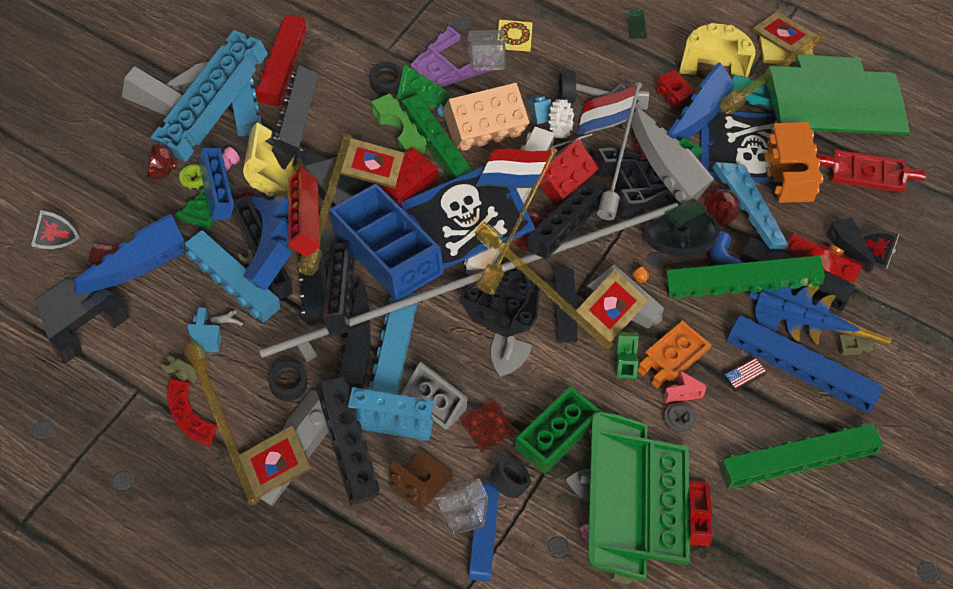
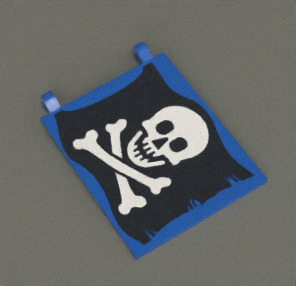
(738, 140)
(458, 208)

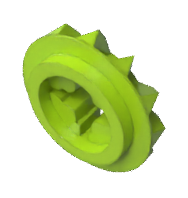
(187, 173)

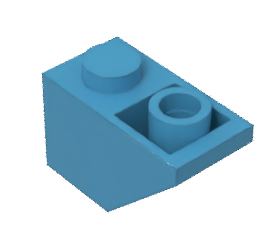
(539, 108)

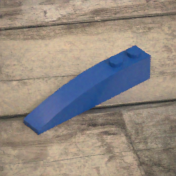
(704, 105)
(147, 251)

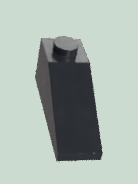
(848, 238)

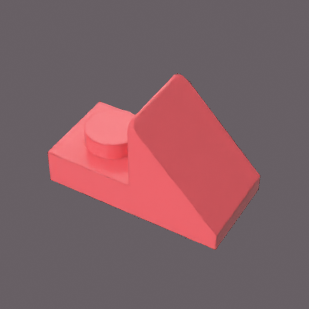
(687, 390)

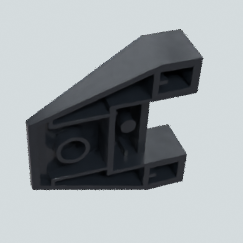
(323, 171)
(636, 180)
(65, 312)

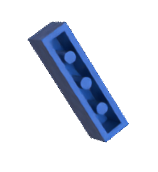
(216, 184)

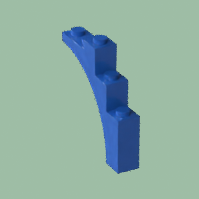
(272, 247)

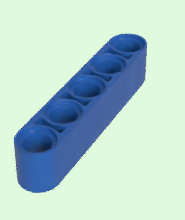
(484, 539)

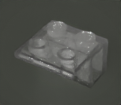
(486, 50)
(464, 506)

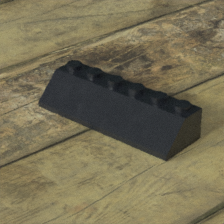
(293, 115)
(314, 290)

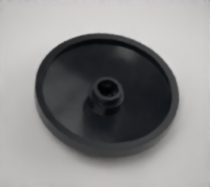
(683, 240)

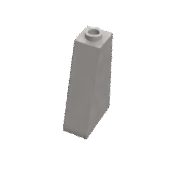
(149, 92)
(648, 315)

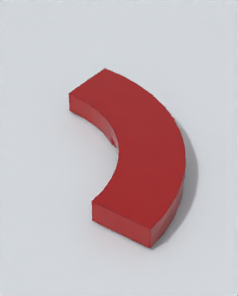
(185, 417)

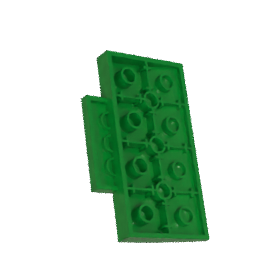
(837, 96)

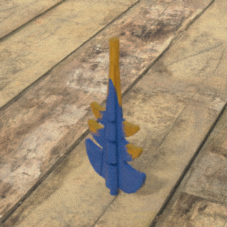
(800, 311)

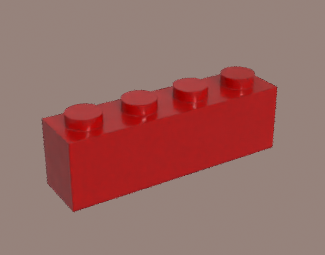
(832, 260)

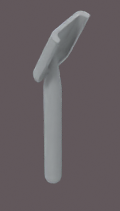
(643, 96)

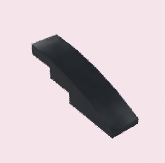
(566, 289)

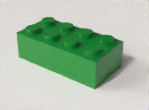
(556, 430)

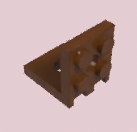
(413, 490)

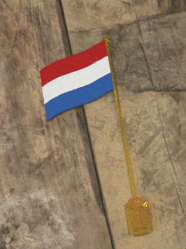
(511, 170)

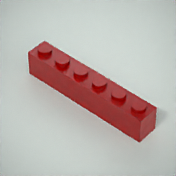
(281, 60)
(303, 212)

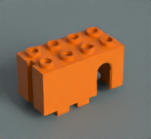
(794, 162)

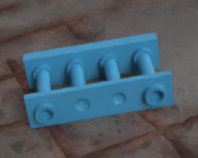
(392, 413)

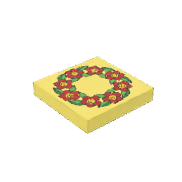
(516, 35)

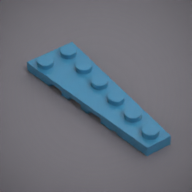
(752, 202)

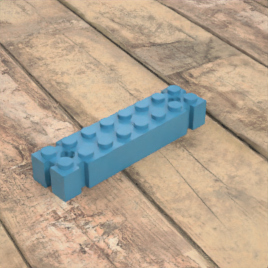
(210, 94)

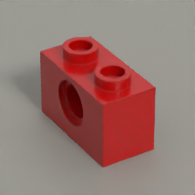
(675, 90)

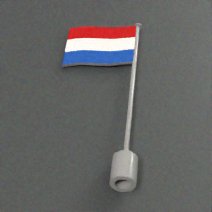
(603, 114)

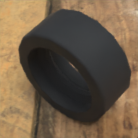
(385, 68)
(567, 85)
(287, 367)
(516, 471)

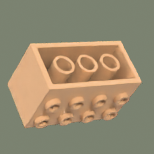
(485, 116)

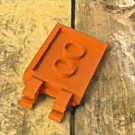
(673, 353)

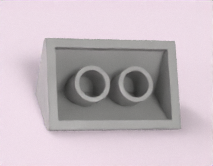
(448, 401)

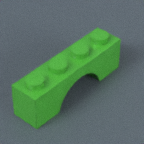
(388, 111)

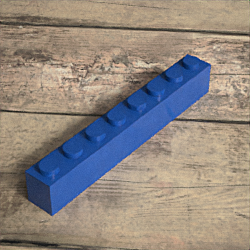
(805, 364)

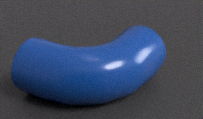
(719, 252)

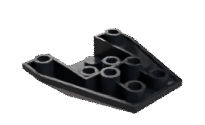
(509, 309)

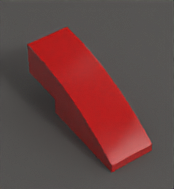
(700, 513)

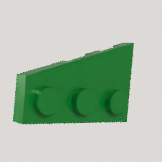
(415, 83)
(197, 211)

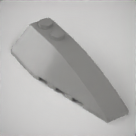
(673, 164)
(311, 430)

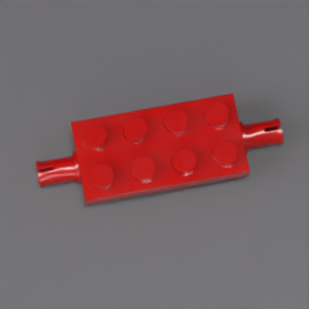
(870, 170)

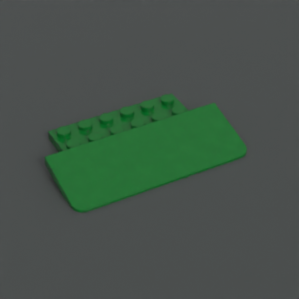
(636, 498)

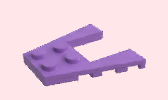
(438, 68)

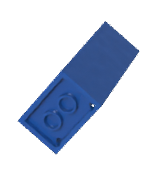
(387, 241)

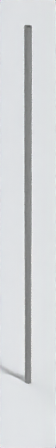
(464, 281)

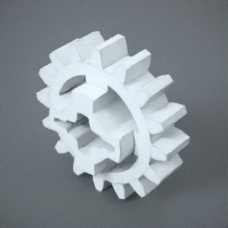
(561, 118)

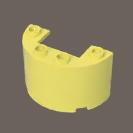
(718, 44)
(262, 167)

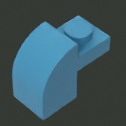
(205, 335)

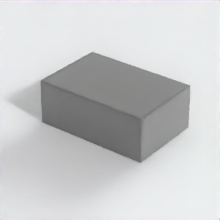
(307, 351)

